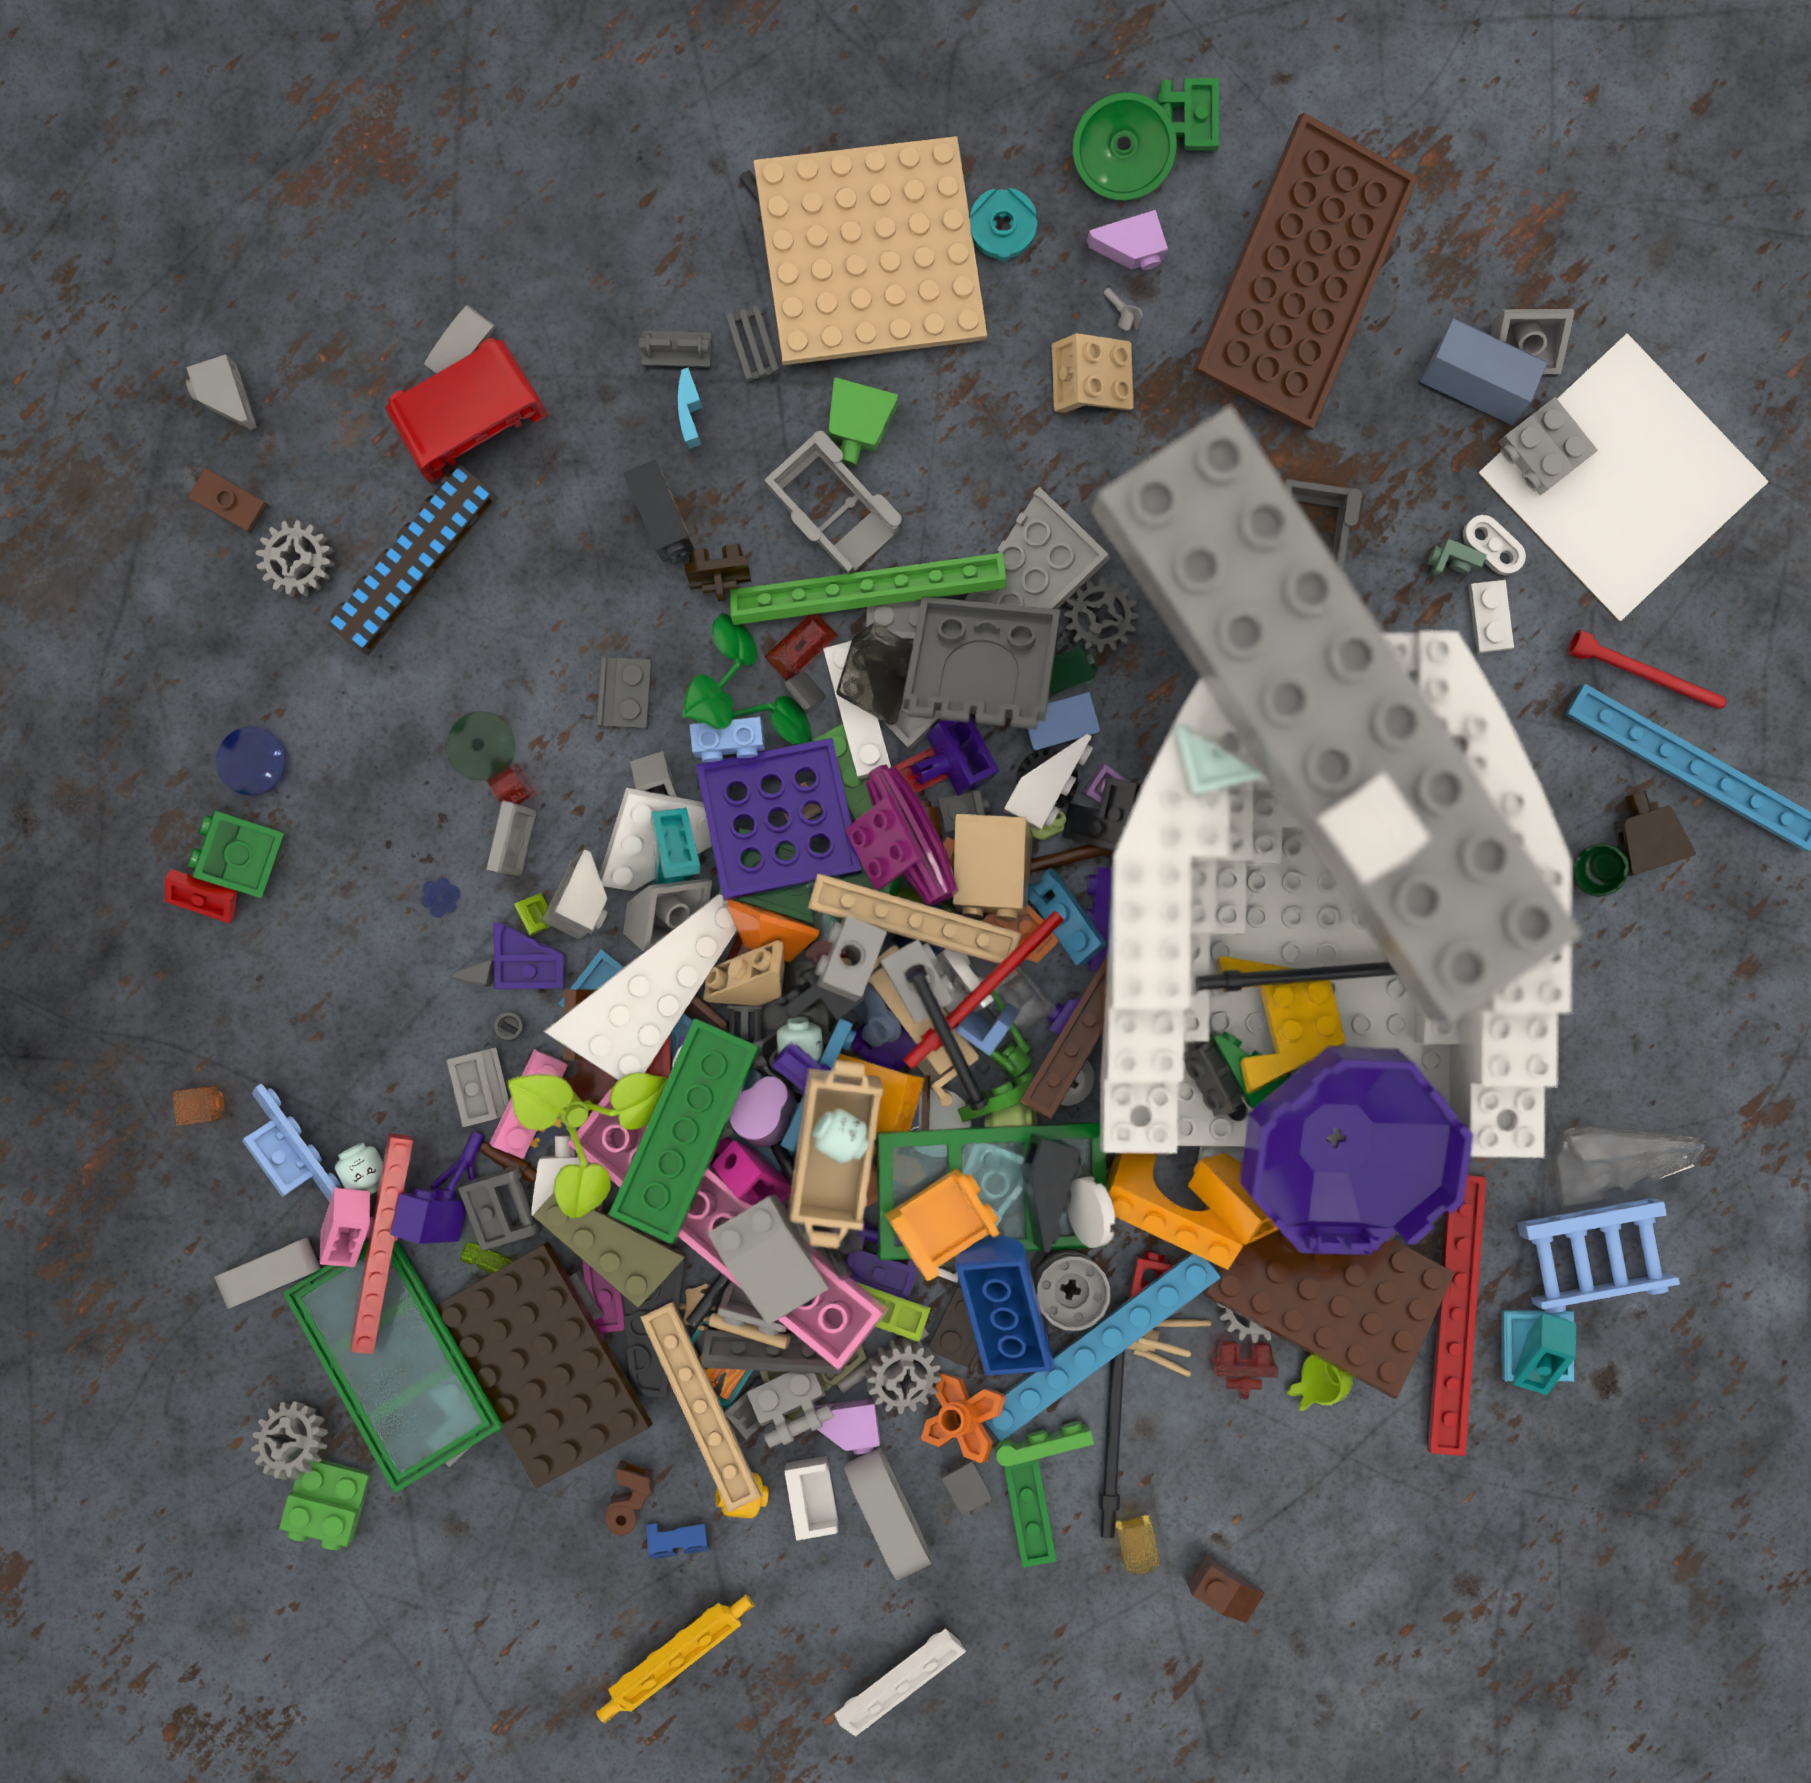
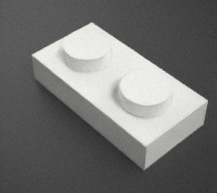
(1491, 616)

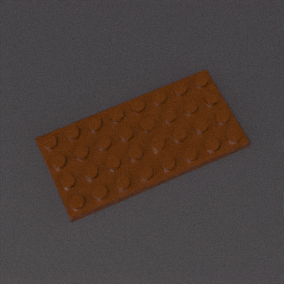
(1305, 272)

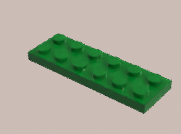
(684, 1131)

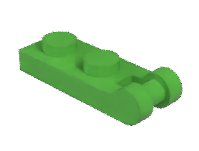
(1041, 1444)

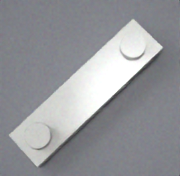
(860, 726)
(900, 1682)

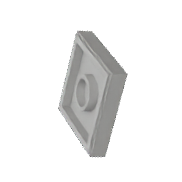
(511, 839)

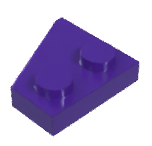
(525, 962)

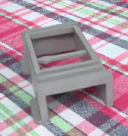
(866, 536)

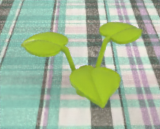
(545, 1097)

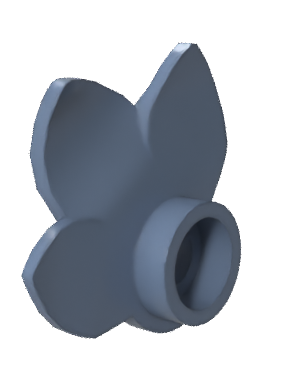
(879, 1022)

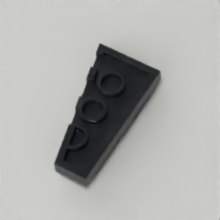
(644, 1366)

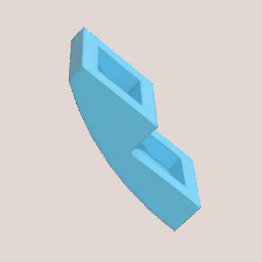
(688, 402)

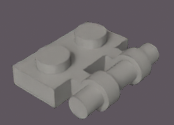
(787, 1395)

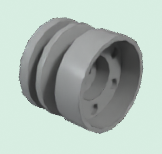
(1080, 1307)

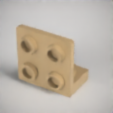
(1092, 373)

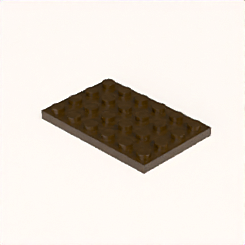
(543, 1365)

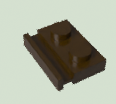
(955, 1335)

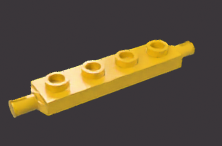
(674, 1657)

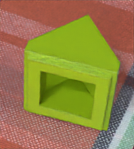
(531, 913)

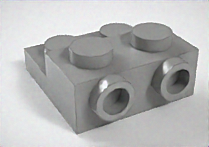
(1546, 446)

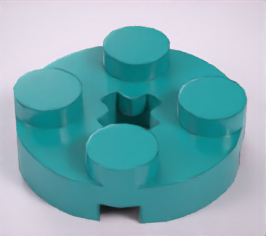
(1003, 204)

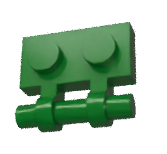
(1200, 111)

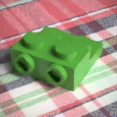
(326, 1504)

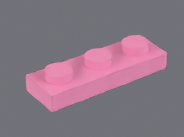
(510, 1133)

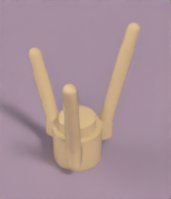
(1149, 1342)

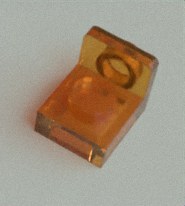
(198, 1105)

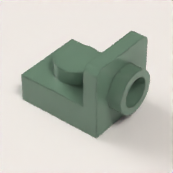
(1461, 558)

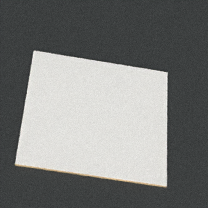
(1646, 494)

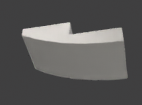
(459, 339)

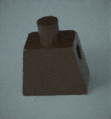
(1651, 835)

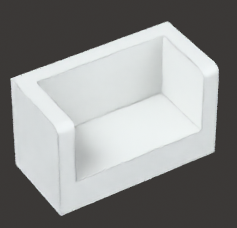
(811, 1498)

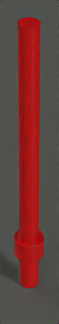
(931, 1039)

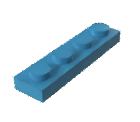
(841, 1038)

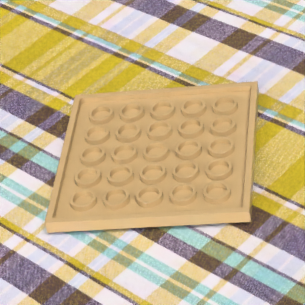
(870, 250)

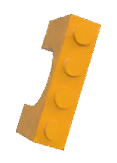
(1144, 1206)

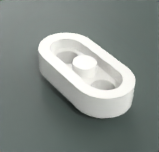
(1496, 541)

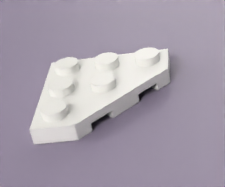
(632, 845)

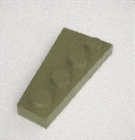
(613, 1249)

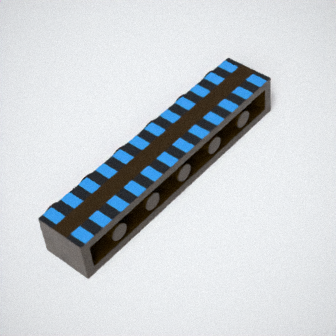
(412, 560)

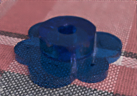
(449, 894)

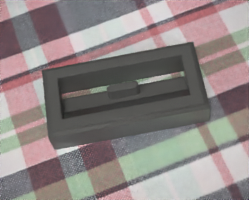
(744, 316)

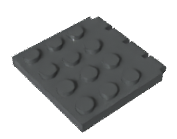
(982, 662)

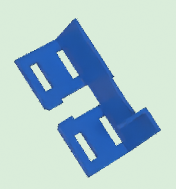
(681, 1537)

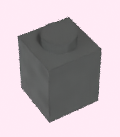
(967, 1486)

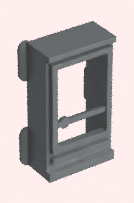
(1348, 505)

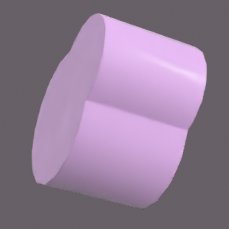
(763, 1112)

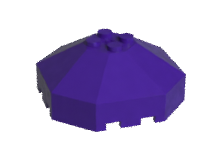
(1391, 1172)

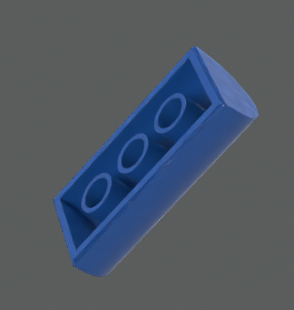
(1003, 1307)

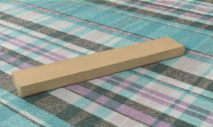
(913, 920)
(701, 1407)

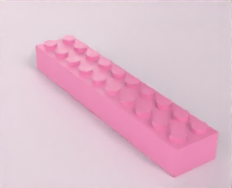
(829, 1323)

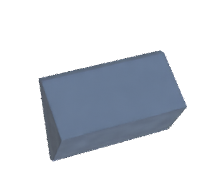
(1484, 372)

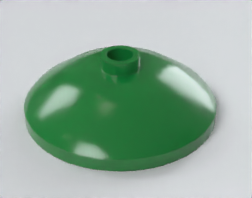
(1129, 170)

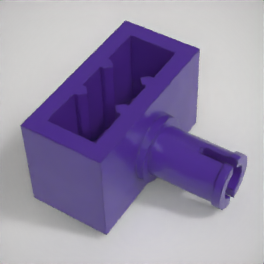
(958, 754)
(429, 1216)

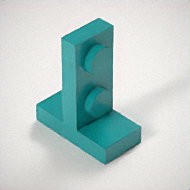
(675, 847)

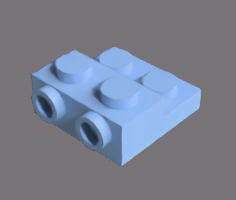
(740, 738)

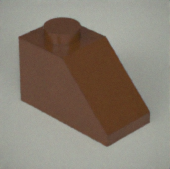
(1224, 1590)

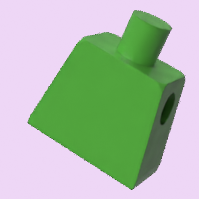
(859, 418)

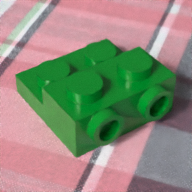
(235, 853)

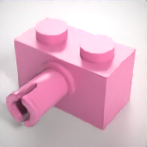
(345, 1227)

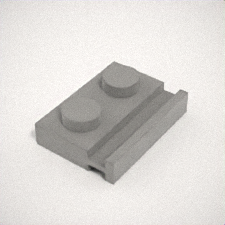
(478, 1086)

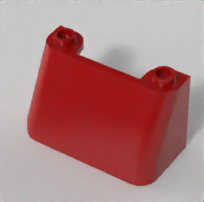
(463, 407)

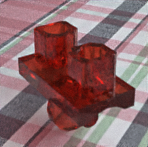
(1259, 1365)

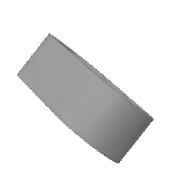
(888, 1514)

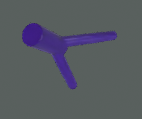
(466, 1161)

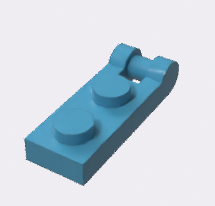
(1077, 931)

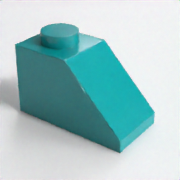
(1546, 1353)

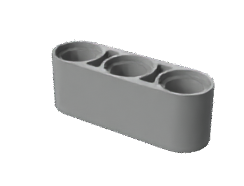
(267, 1273)

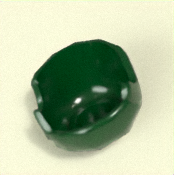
(1601, 869)

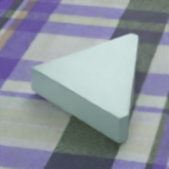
(1209, 765)

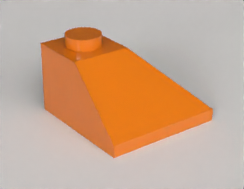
(762, 926)

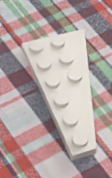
(640, 1005)

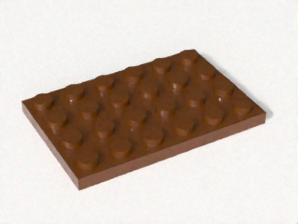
(1340, 1307)

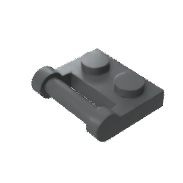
(488, 1210)

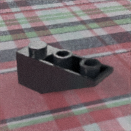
(1047, 1181)

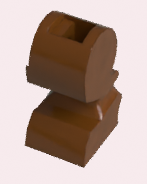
(625, 1508)

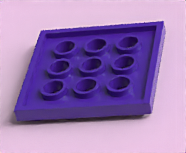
(784, 765)

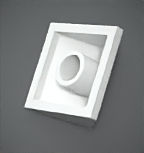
(1374, 829)

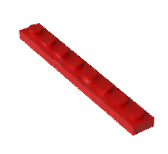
(1457, 1323)

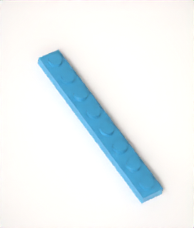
(1692, 766)
(1104, 1342)

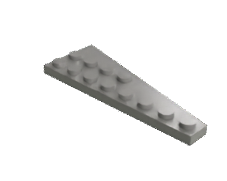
(1044, 566)

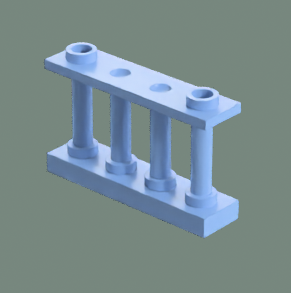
(1609, 1221)

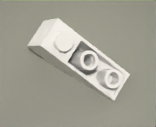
(1041, 787)

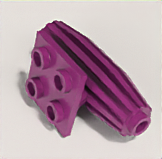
(901, 839)

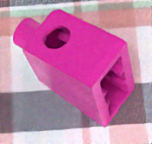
(741, 1169)

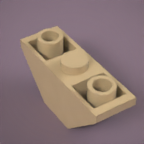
(748, 978)

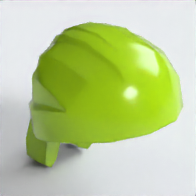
(1320, 1384)

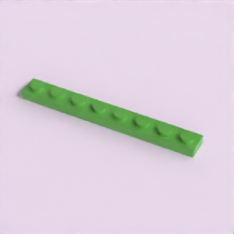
(868, 588)

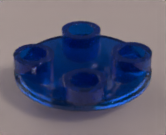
(251, 761)

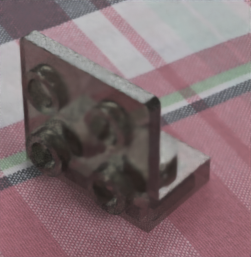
(876, 672)

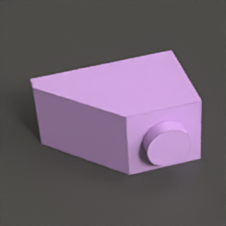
(1131, 241)
(853, 1425)

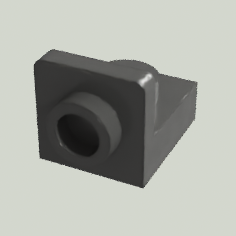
(968, 803)
(742, 1417)

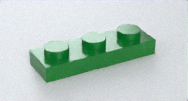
(1030, 1513)

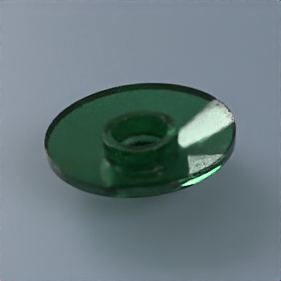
(497, 749)

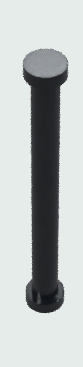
(917, 975)

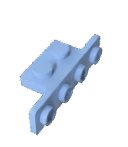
(283, 1152)

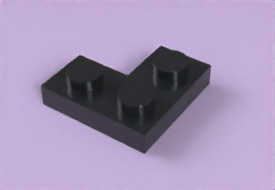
(1108, 823)

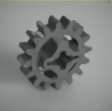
(1115, 622)

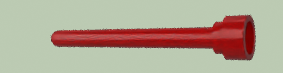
(1585, 646)

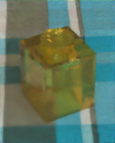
(1137, 1544)

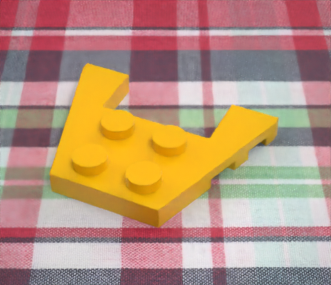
(1300, 1022)

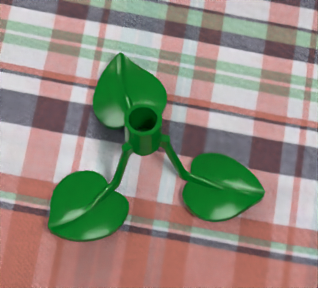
(714, 707)

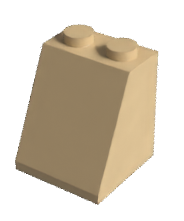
(992, 865)

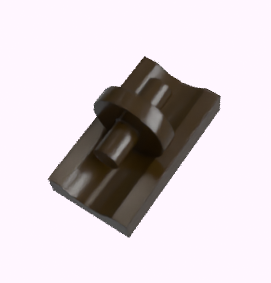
(717, 574)

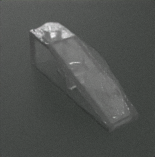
(1605, 1158)

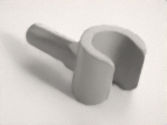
(1130, 314)

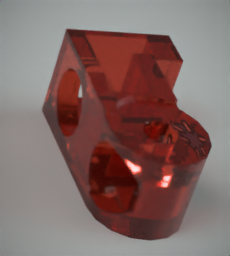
(511, 785)

